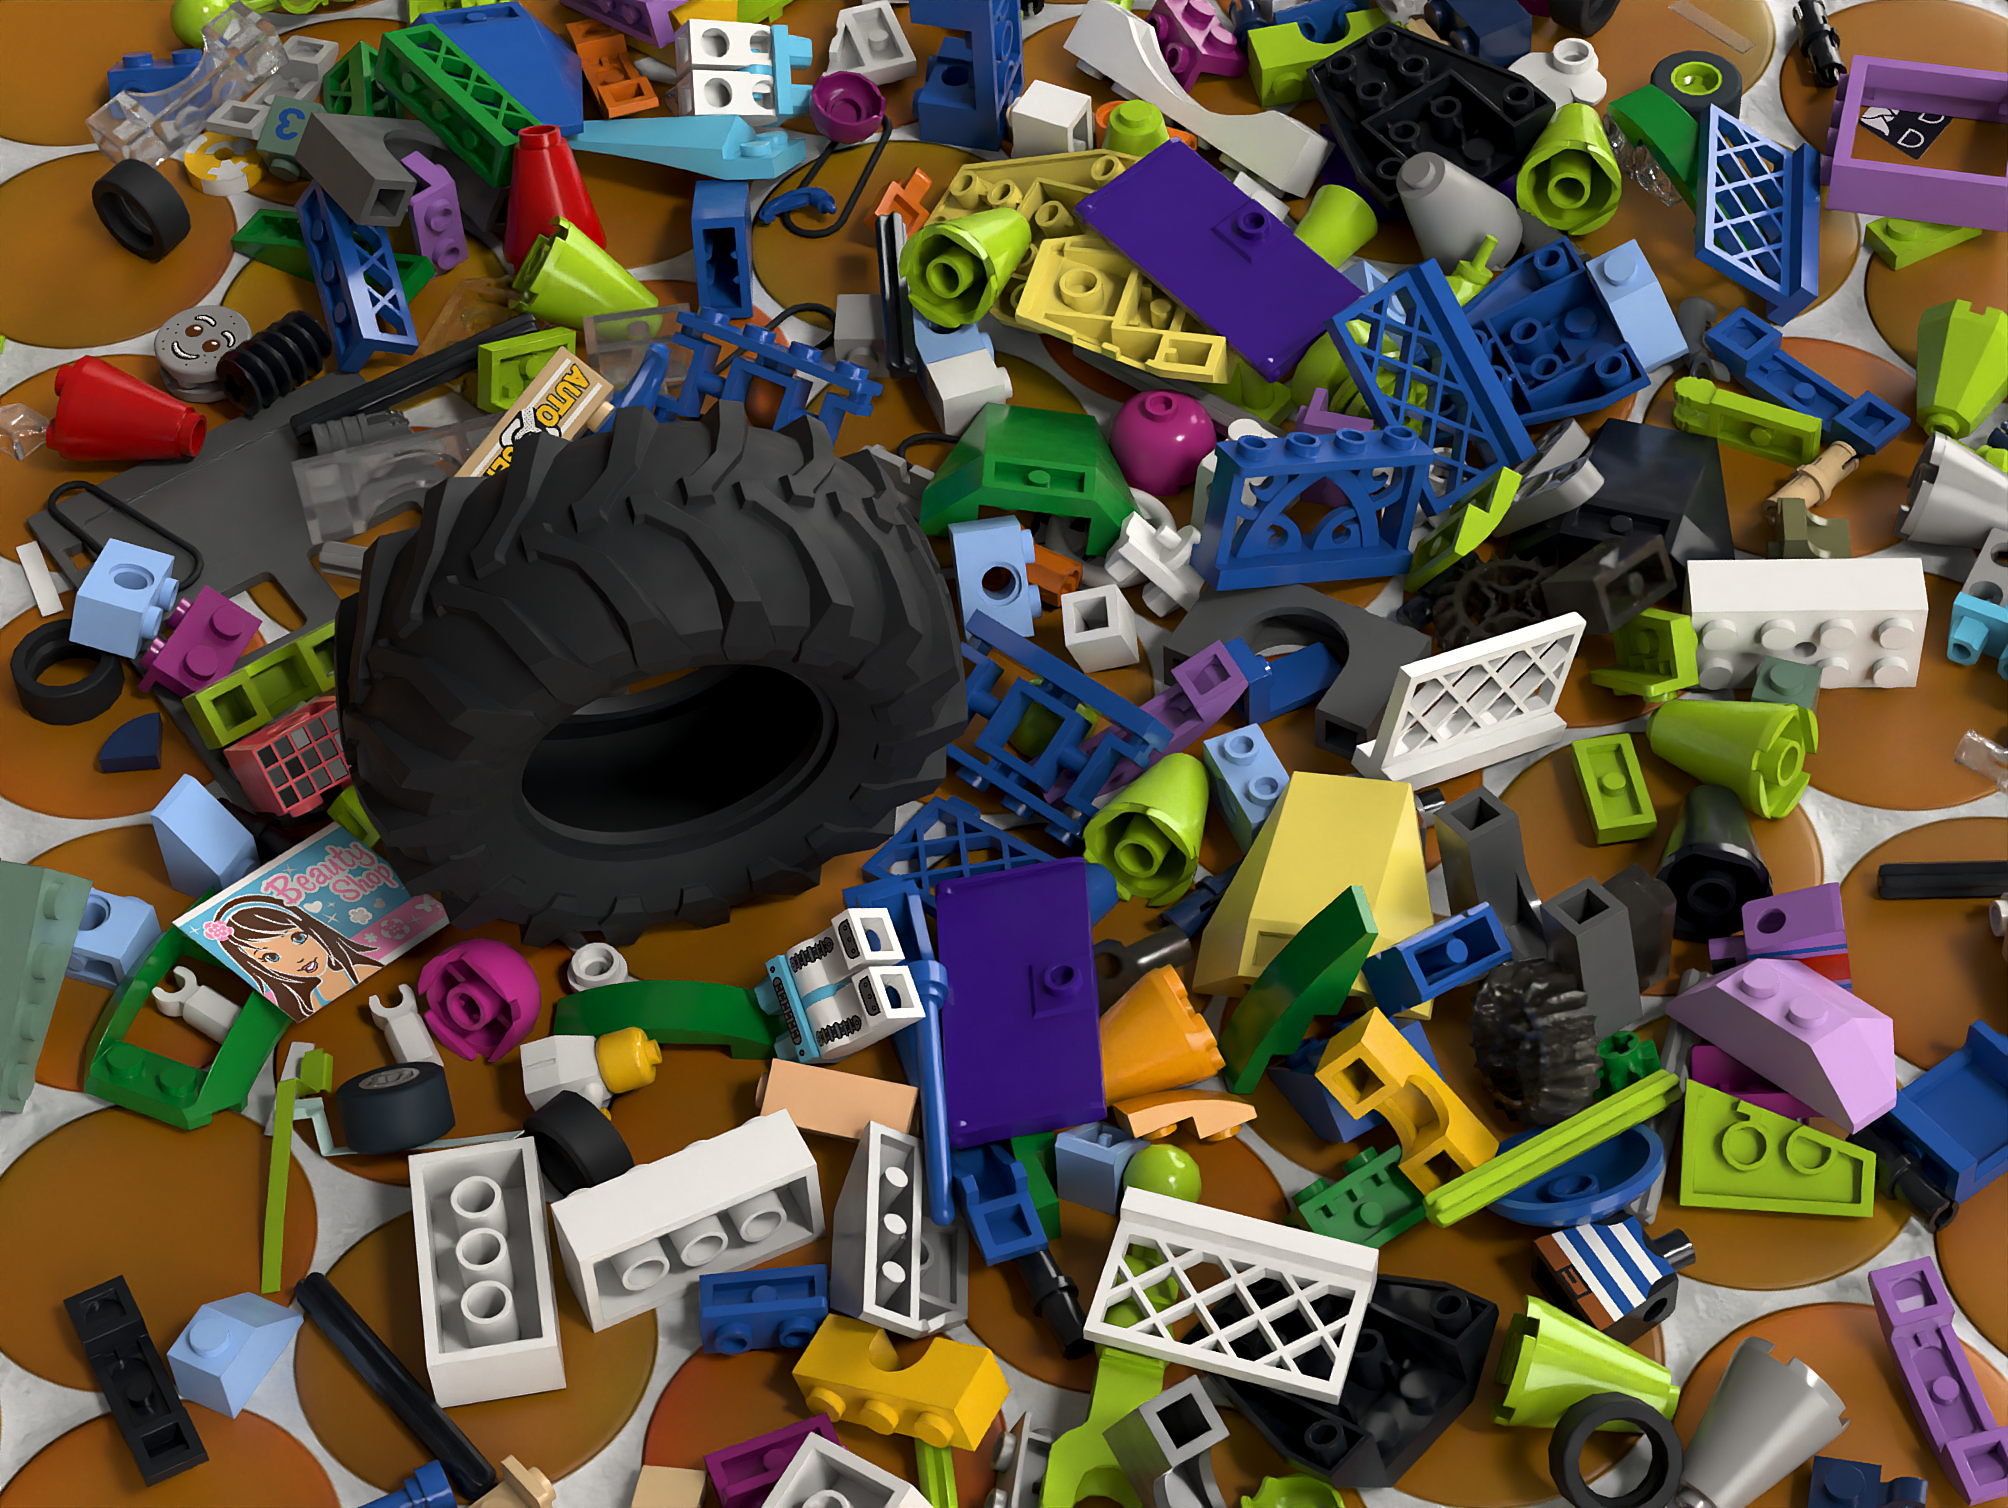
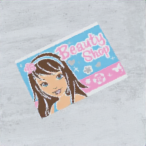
(313, 921)

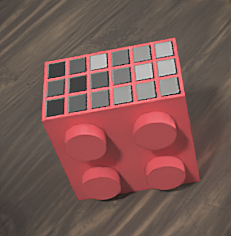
(292, 760)

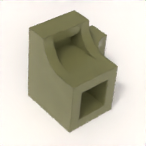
(1805, 535)

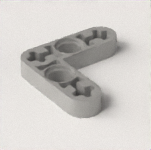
(1552, 479)

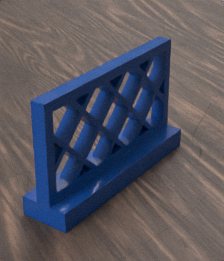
(1789, 221)
(1457, 369)

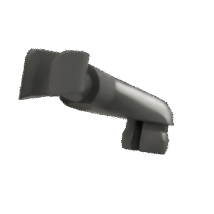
(1692, 324)

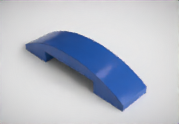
(1755, 359)

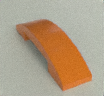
(610, 70)

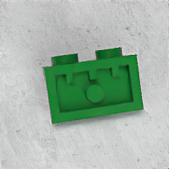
(1365, 1206)

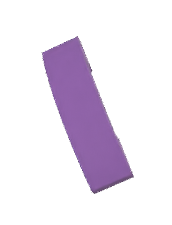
(1204, 693)
(1939, 1379)

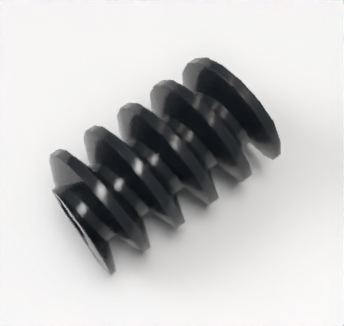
(273, 362)

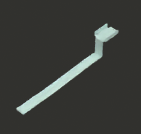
(314, 1108)

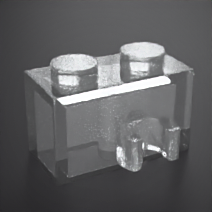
(620, 341)

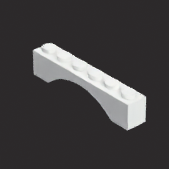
(1268, 143)

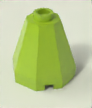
(1960, 367)

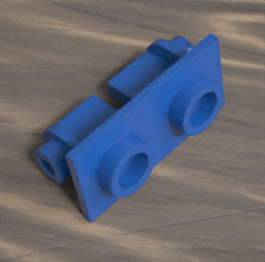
(1320, 19)

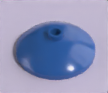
(1588, 1185)

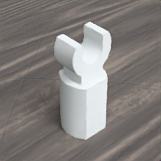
(198, 1005)
(405, 1029)

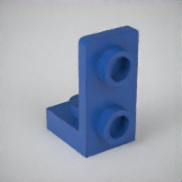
(1282, 683)

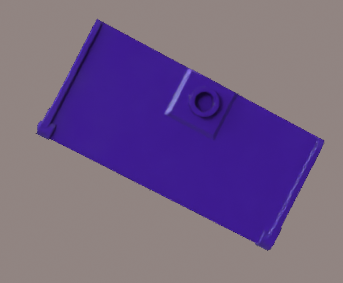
(1219, 256)
(1019, 1002)

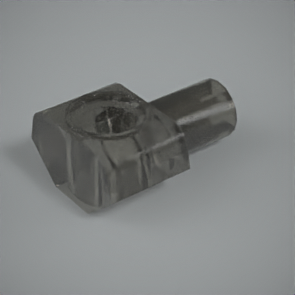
(1123, 966)

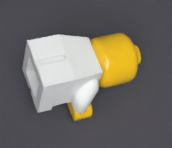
(589, 1067)

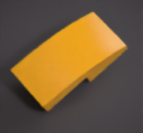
(1201, 1111)

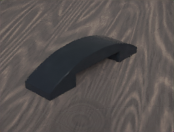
(135, 1381)

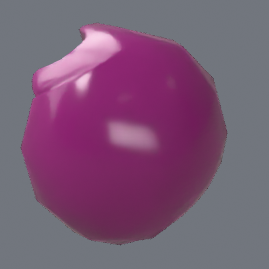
(846, 107)

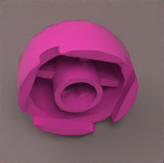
(1161, 440)
(480, 998)

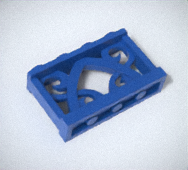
(1291, 467)

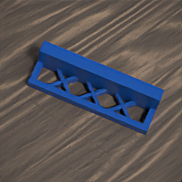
(341, 285)

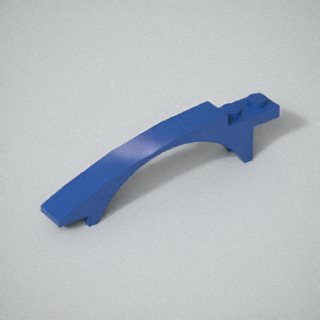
(985, 1177)

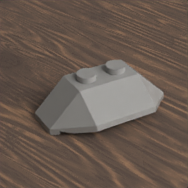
(886, 1250)

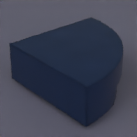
(134, 745)

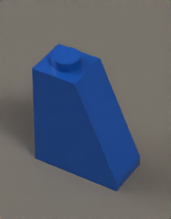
(723, 246)

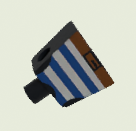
(1612, 1274)

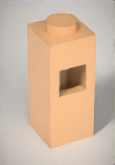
(836, 1101)

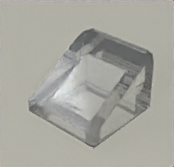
(21, 430)

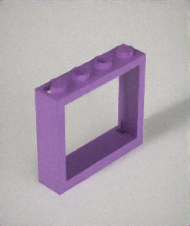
(1905, 189)

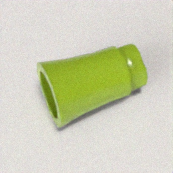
(1337, 224)

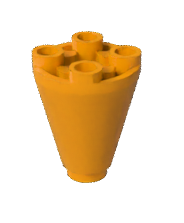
(1155, 1040)

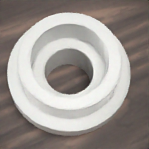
(594, 960)

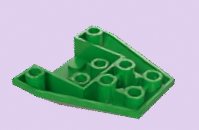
(1031, 464)

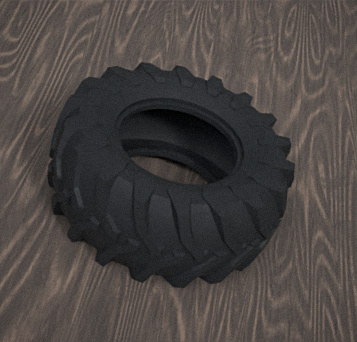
(622, 559)

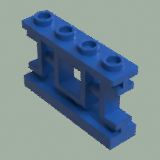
(772, 363)
(1060, 694)

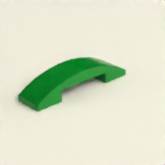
(1672, 138)
(675, 1014)

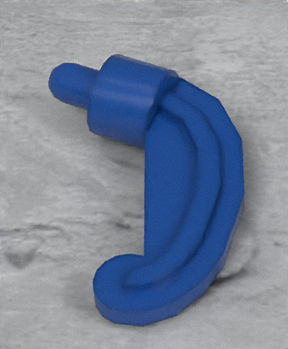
(801, 197)

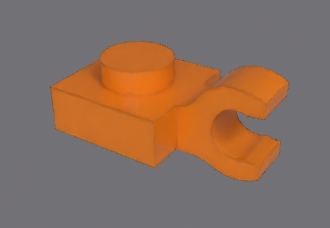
(902, 198)

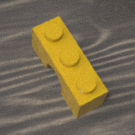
(1379, 1070)
(940, 1399)

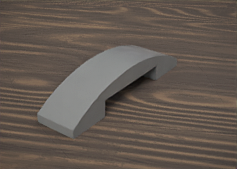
(297, 79)

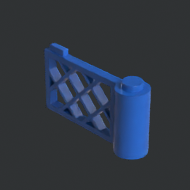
(910, 844)

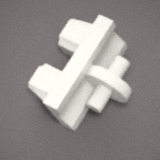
(1162, 558)

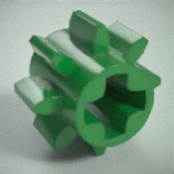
(1624, 1062)

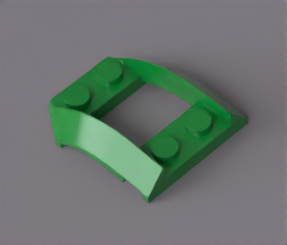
(163, 1085)

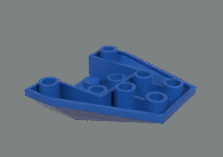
(519, 56)
(1548, 340)

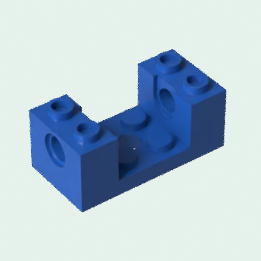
(970, 77)

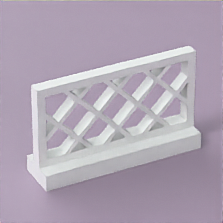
(1485, 728)
(1234, 1244)

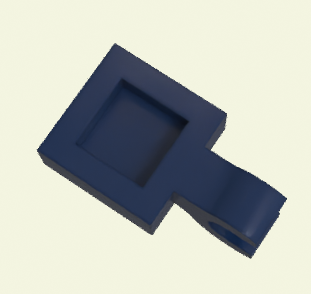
(1858, 1485)

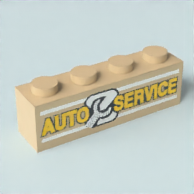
(559, 401)

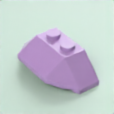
(1798, 1036)

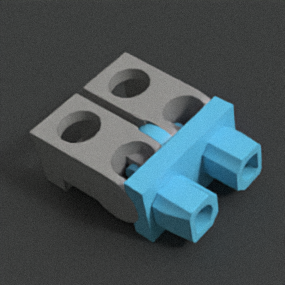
(1981, 609)

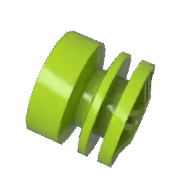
(1325, 369)

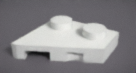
(871, 44)

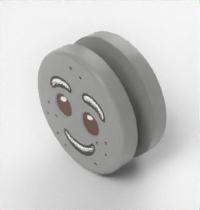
(192, 346)

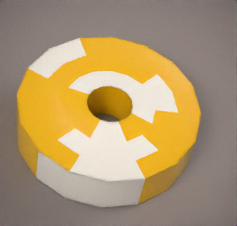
(223, 164)

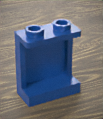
(1957, 1115)

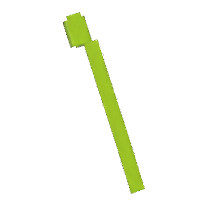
(314, 1076)

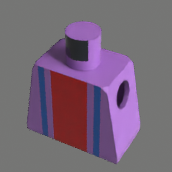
(1791, 926)

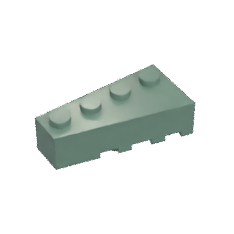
(37, 935)

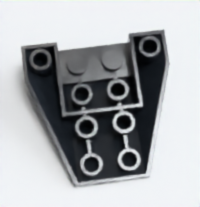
(1415, 95)
(1651, 486)
(1402, 1390)

